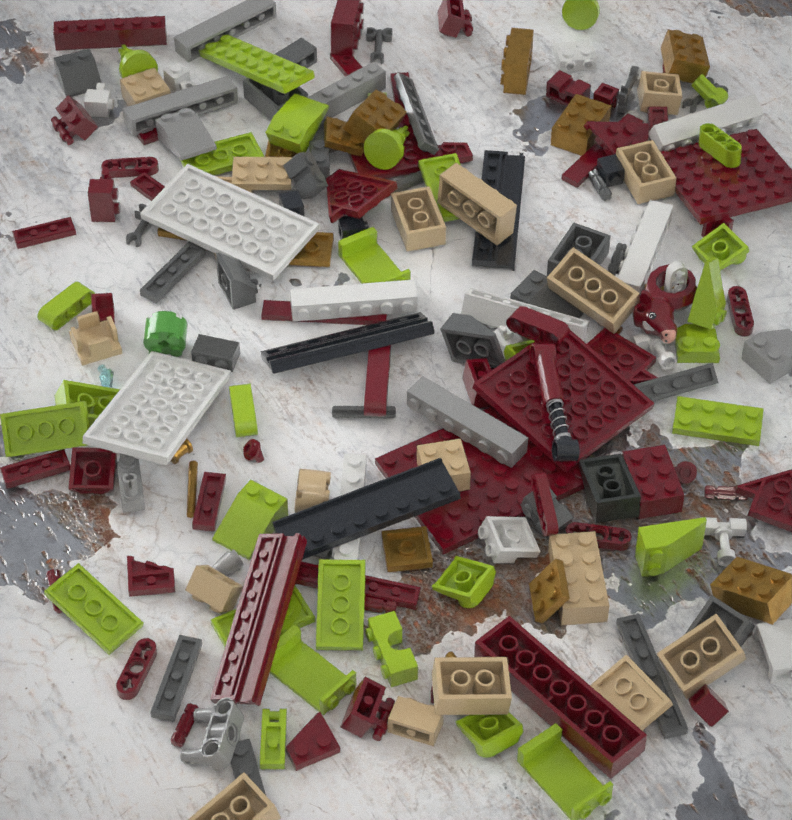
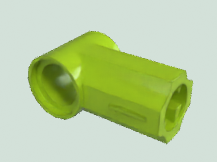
(712, 95)

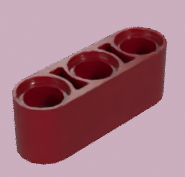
(537, 326)

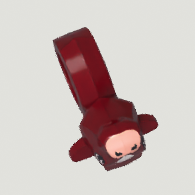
(657, 308)

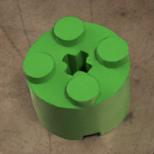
(165, 333)

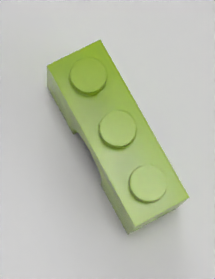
(397, 665)

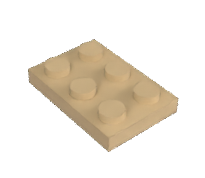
(261, 173)
(632, 693)

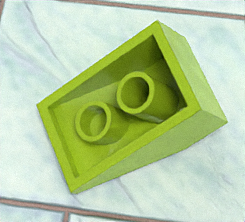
(296, 123)
(709, 297)
(96, 396)
(248, 517)
(668, 544)

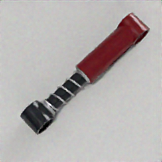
(544, 359)

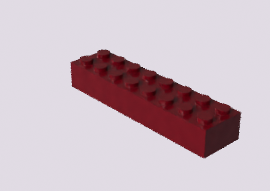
(564, 698)

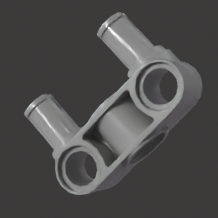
(130, 484)
(221, 735)

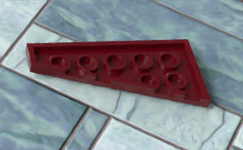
(410, 158)

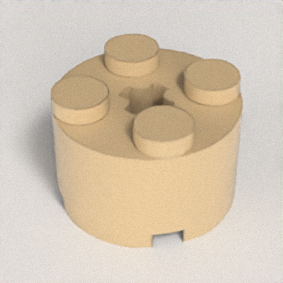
(311, 488)

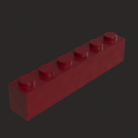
(110, 33)

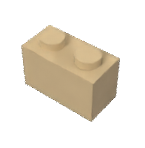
(214, 589)
(415, 721)

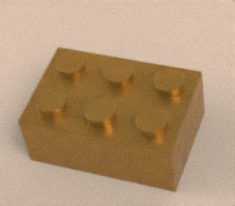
(684, 55)
(517, 61)
(374, 114)
(569, 129)
(754, 589)

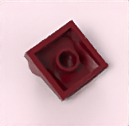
(92, 470)

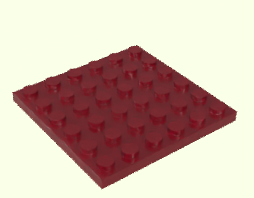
(722, 192)
(595, 394)

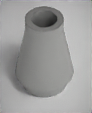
(228, 563)

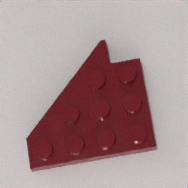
(355, 193)
(624, 356)
(770, 499)

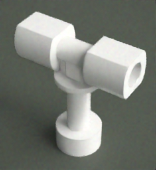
(655, 344)
(724, 532)

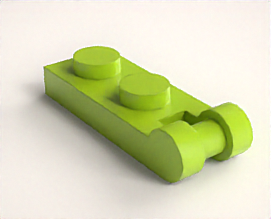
(273, 739)

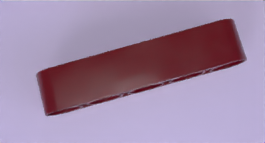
(377, 382)

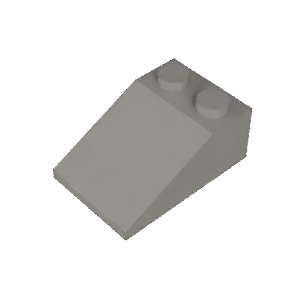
(184, 134)
(769, 354)

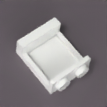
(777, 647)

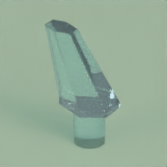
(106, 376)

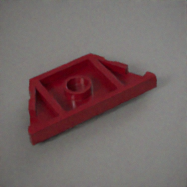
(618, 134)

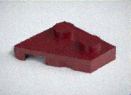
(149, 578)
(312, 743)

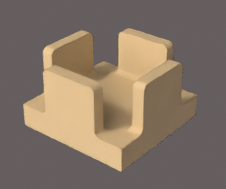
(95, 339)

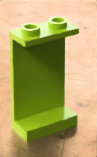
(368, 259)
(310, 673)
(563, 774)

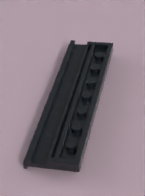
(506, 176)
(347, 342)
(371, 508)

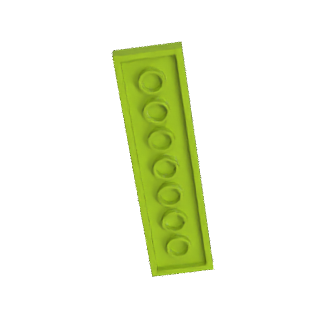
(256, 64)

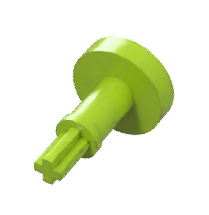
(580, 13)
(135, 61)
(385, 147)

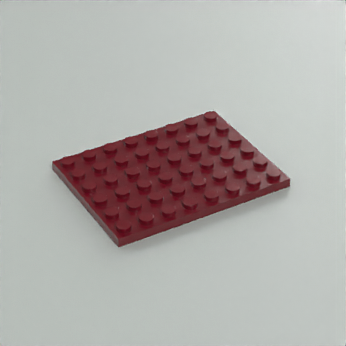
(493, 491)

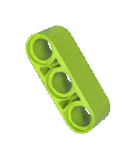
(720, 145)
(65, 305)
(243, 410)

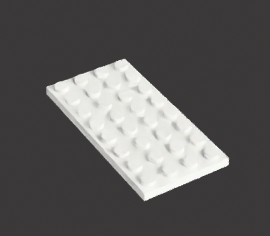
(230, 221)
(157, 408)

